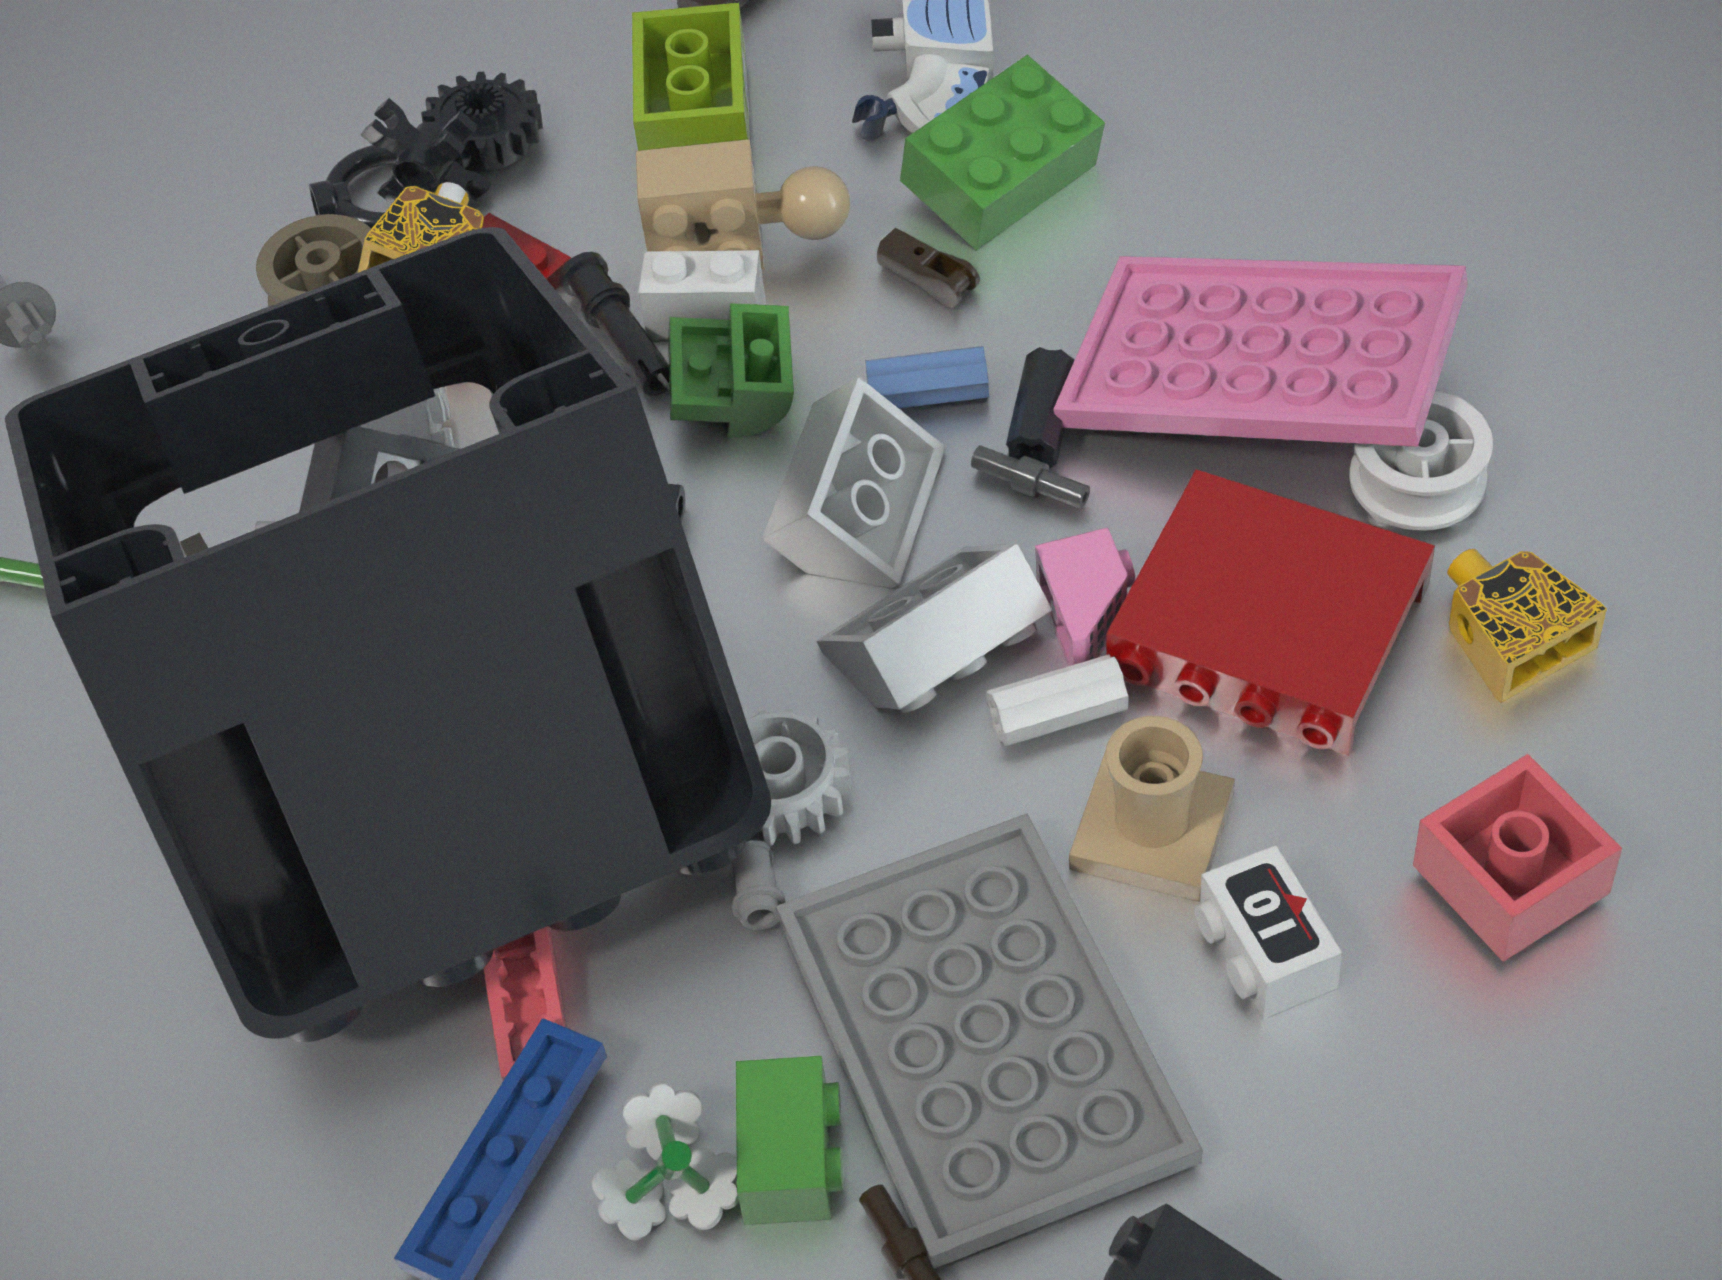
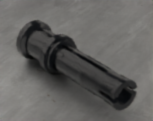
(607, 308)

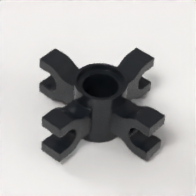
(424, 153)

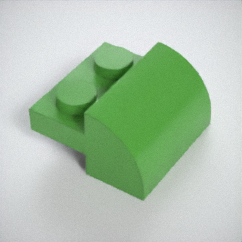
(732, 368)

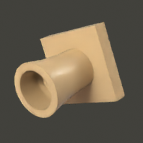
(1153, 810)

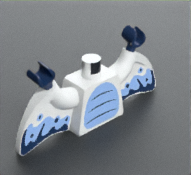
(946, 60)

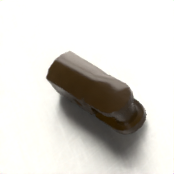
(926, 267)

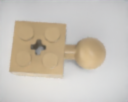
(710, 201)

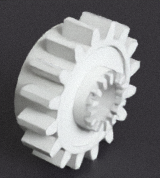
(802, 770)

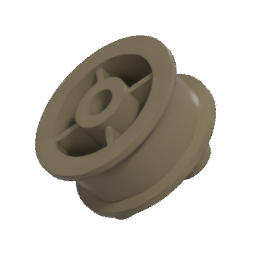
(310, 255)

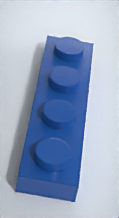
(502, 1155)

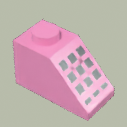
(1085, 588)

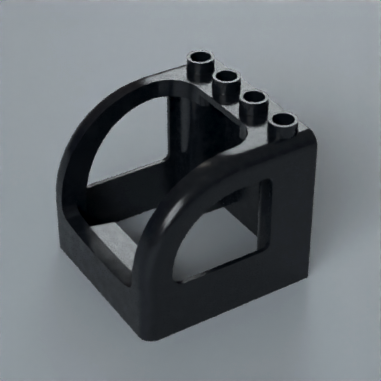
(415, 700)

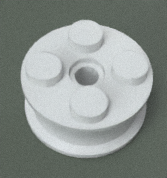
(1427, 483)

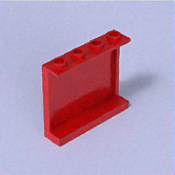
(1268, 610)

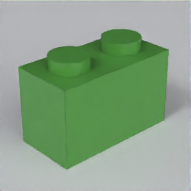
(784, 1140)

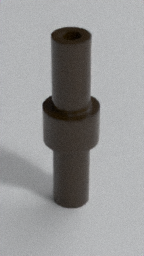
(902, 1245)

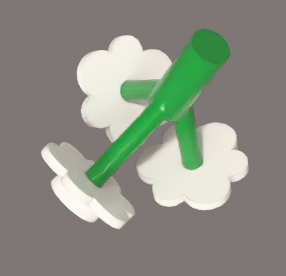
(699, 1181)

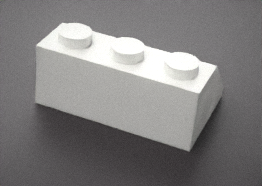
(855, 489)
(938, 626)

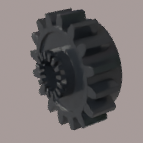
(504, 114)

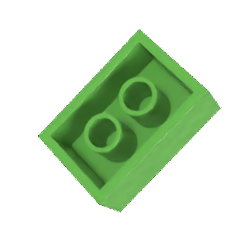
(1001, 151)

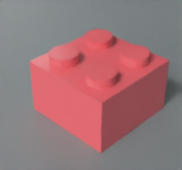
(1516, 857)

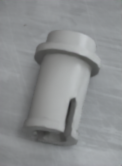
(756, 887)

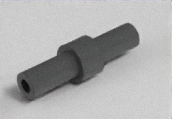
(1030, 477)

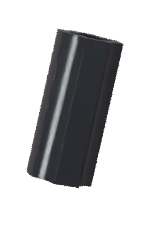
(1034, 426)

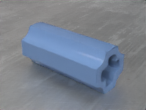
(930, 377)

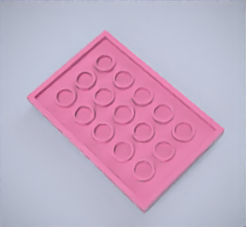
(1265, 349)

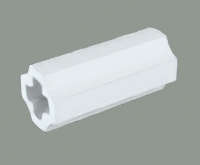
(1057, 700)

